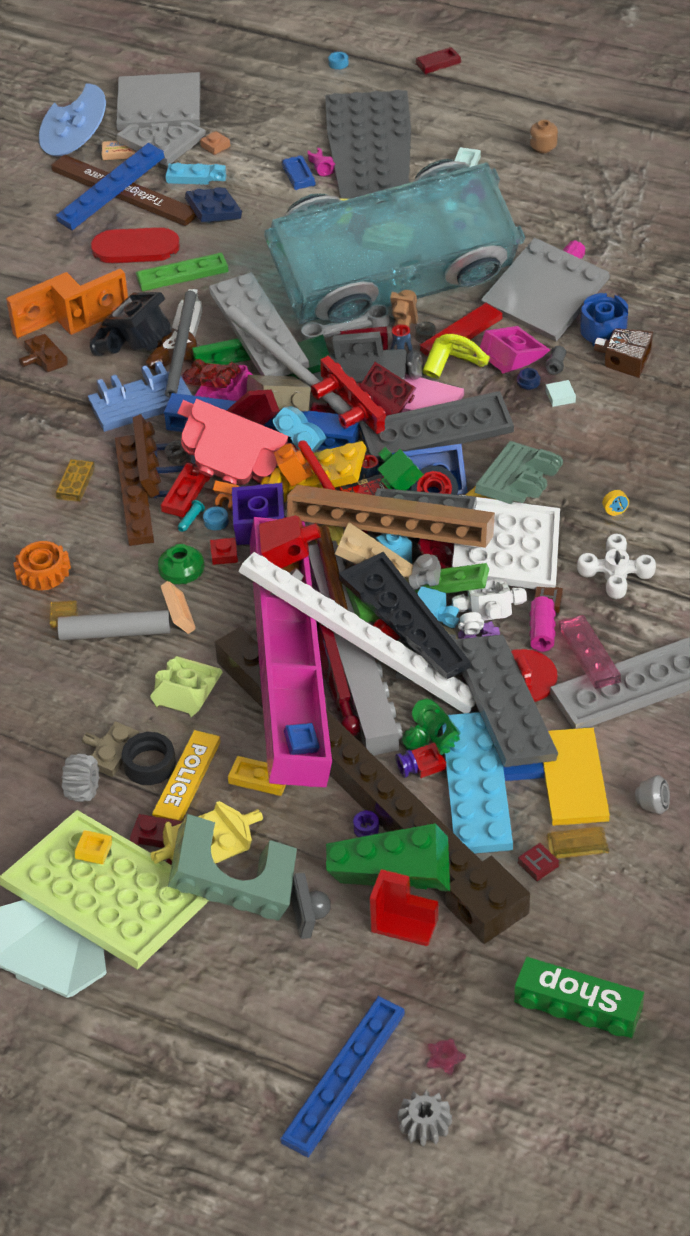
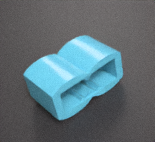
(295, 425)

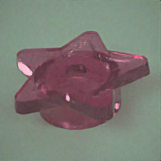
(442, 1048)

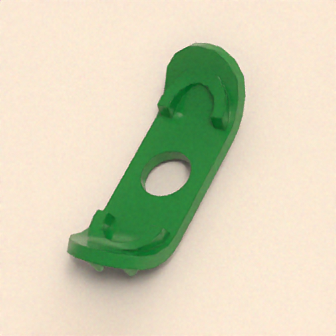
(432, 717)

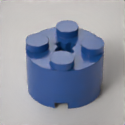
(602, 315)

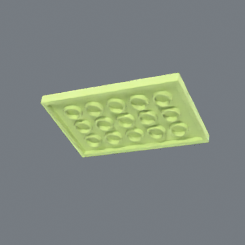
(114, 904)

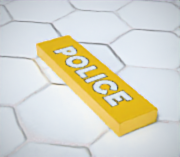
(187, 776)

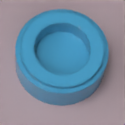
(338, 60)
(215, 518)

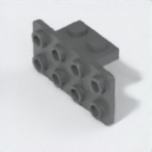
(359, 352)

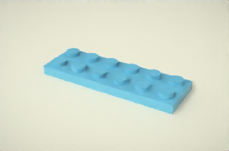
(477, 788)

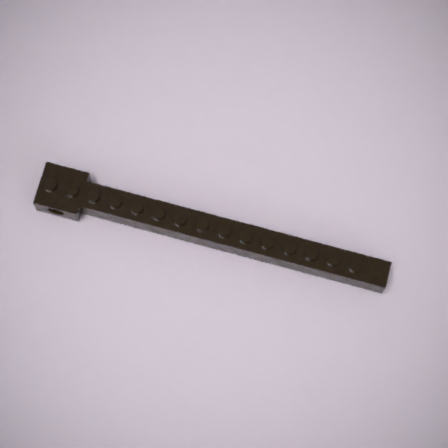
(480, 891)

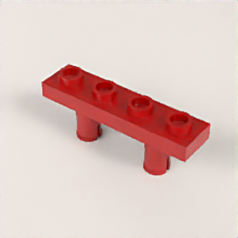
(360, 401)

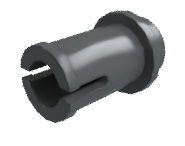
(555, 363)

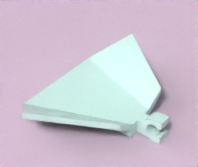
(47, 951)

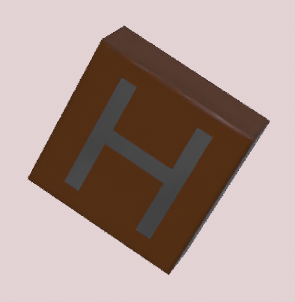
(552, 593)

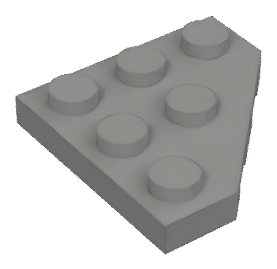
(170, 139)

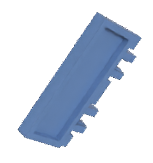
(120, 407)

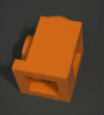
(292, 464)

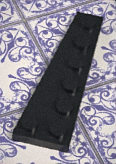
(399, 606)

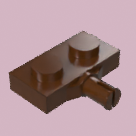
(43, 353)

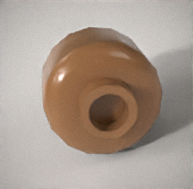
(543, 136)

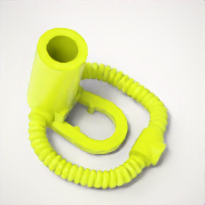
(452, 345)

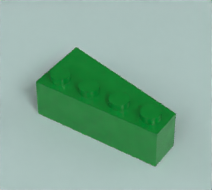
(413, 852)

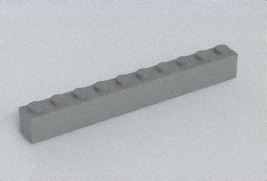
(363, 676)

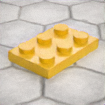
(340, 464)

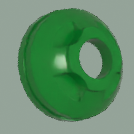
(181, 570)

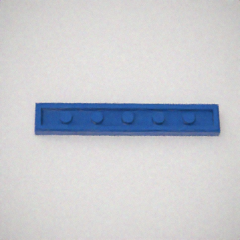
(342, 1077)

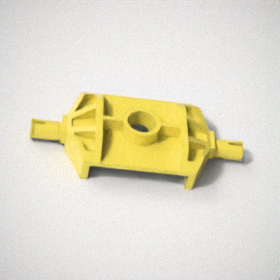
(229, 838)

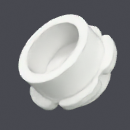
(471, 623)

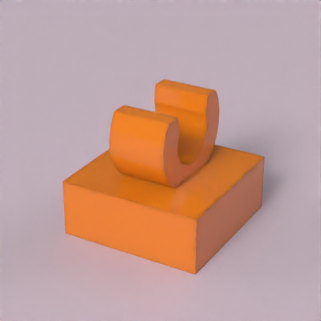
(224, 492)

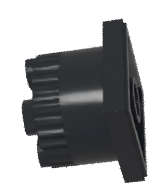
(141, 320)

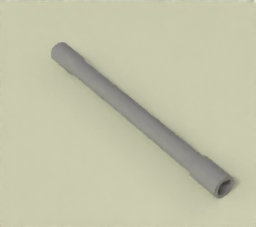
(244, 322)

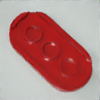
(135, 245)

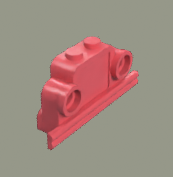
(229, 443)

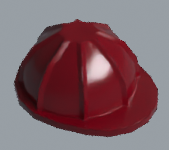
(440, 549)

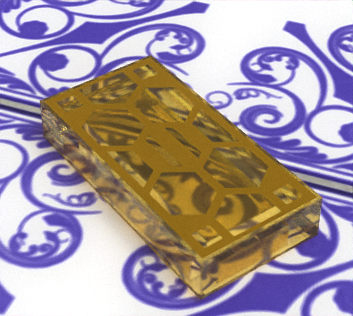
(75, 480)

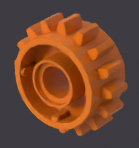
(42, 565)

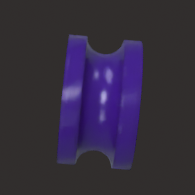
(406, 763)
(362, 818)

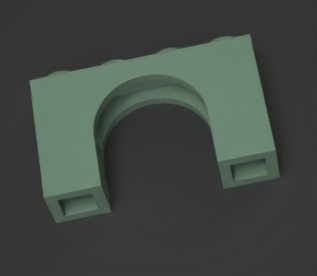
(197, 874)

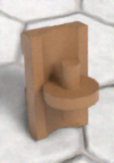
(404, 307)

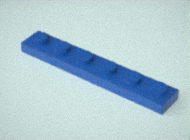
(110, 186)

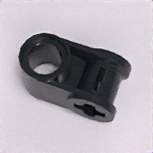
(106, 340)

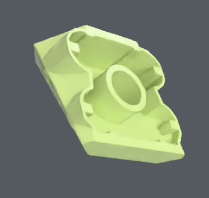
(184, 685)

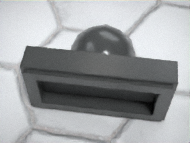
(307, 905)

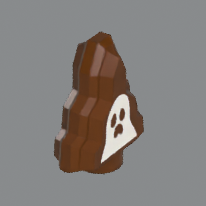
(165, 350)

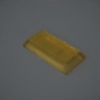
(578, 842)

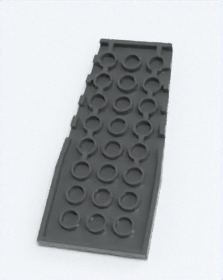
(369, 140)

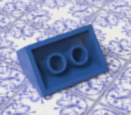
(448, 457)

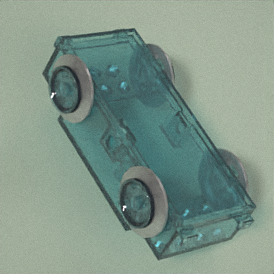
(422, 238)

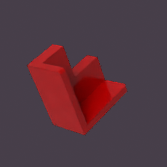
(399, 913)

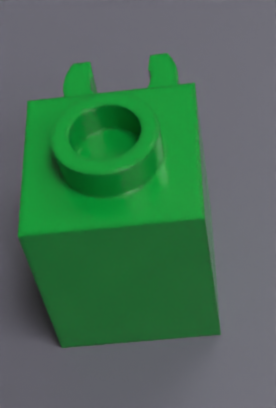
(398, 470)

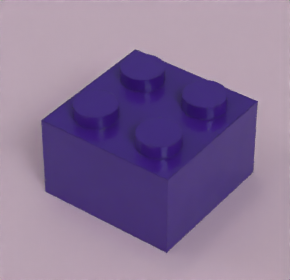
(252, 502)

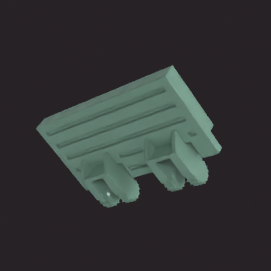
(518, 473)

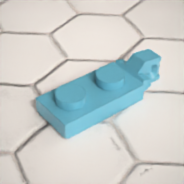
(195, 173)

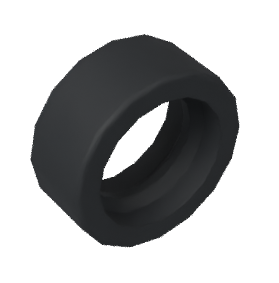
(152, 774)

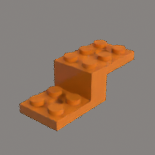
(66, 302)

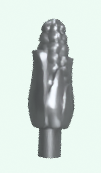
(414, 364)

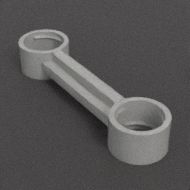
(367, 320)

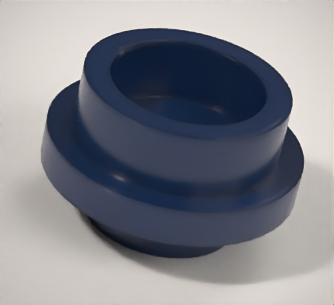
(528, 379)

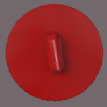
(537, 672)

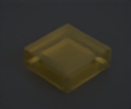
(62, 609)

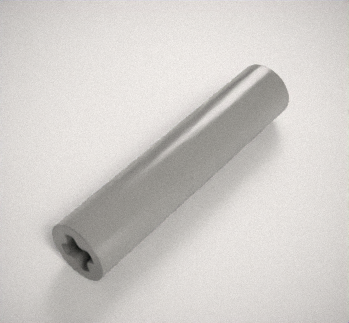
(114, 625)

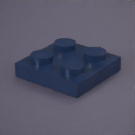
(213, 204)

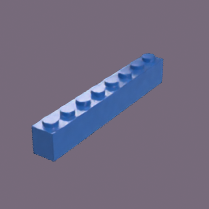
(327, 422)

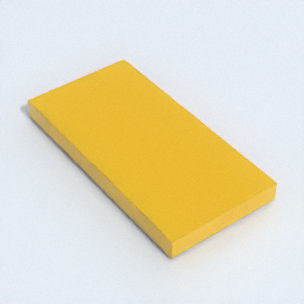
(575, 779)

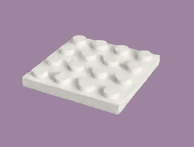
(522, 544)

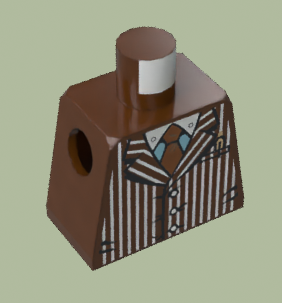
(626, 350)

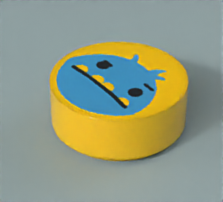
(615, 502)

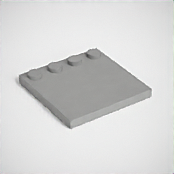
(158, 100)
(545, 289)

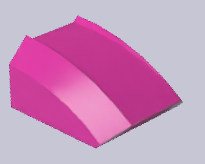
(511, 348)

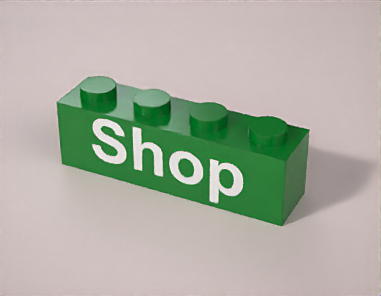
(579, 997)

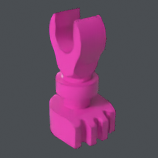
(323, 165)

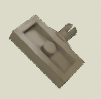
(110, 747)

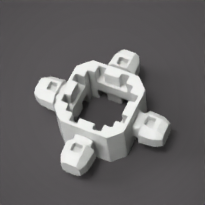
(492, 601)

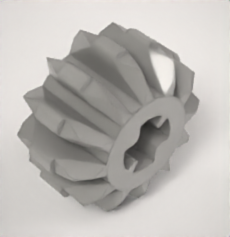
(80, 777)
(424, 1117)

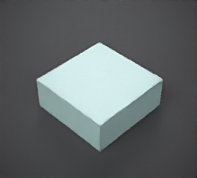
(560, 393)

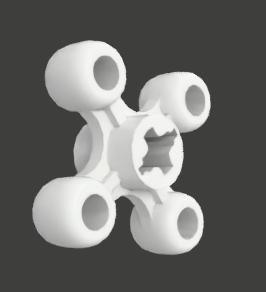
(616, 566)

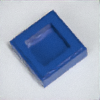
(301, 739)

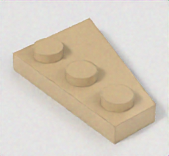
(359, 546)

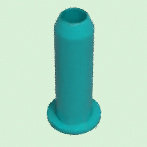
(190, 516)

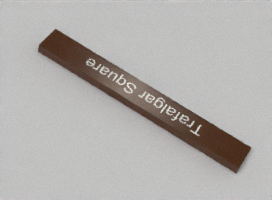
(133, 194)

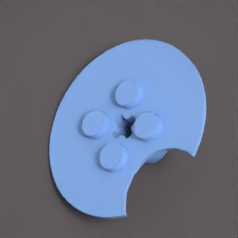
(71, 126)

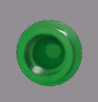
(415, 738)

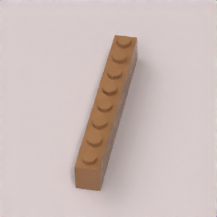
(392, 515)

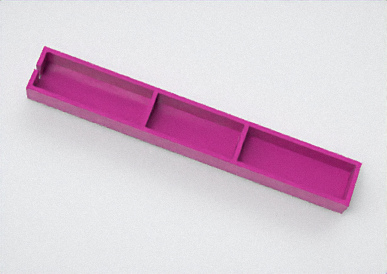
(290, 681)

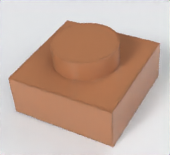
(215, 143)

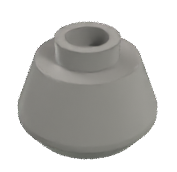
(653, 794)

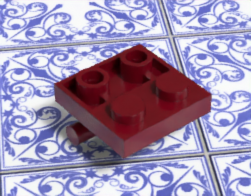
(387, 389)

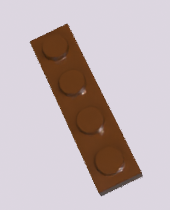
(146, 456)

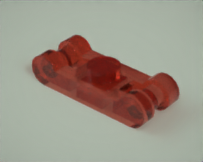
(210, 374)

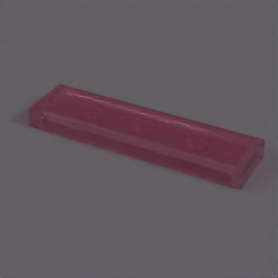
(589, 651)

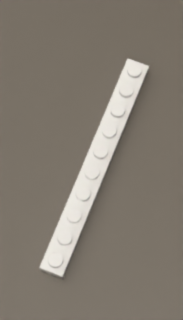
(357, 631)

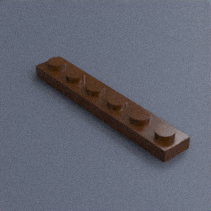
(133, 493)

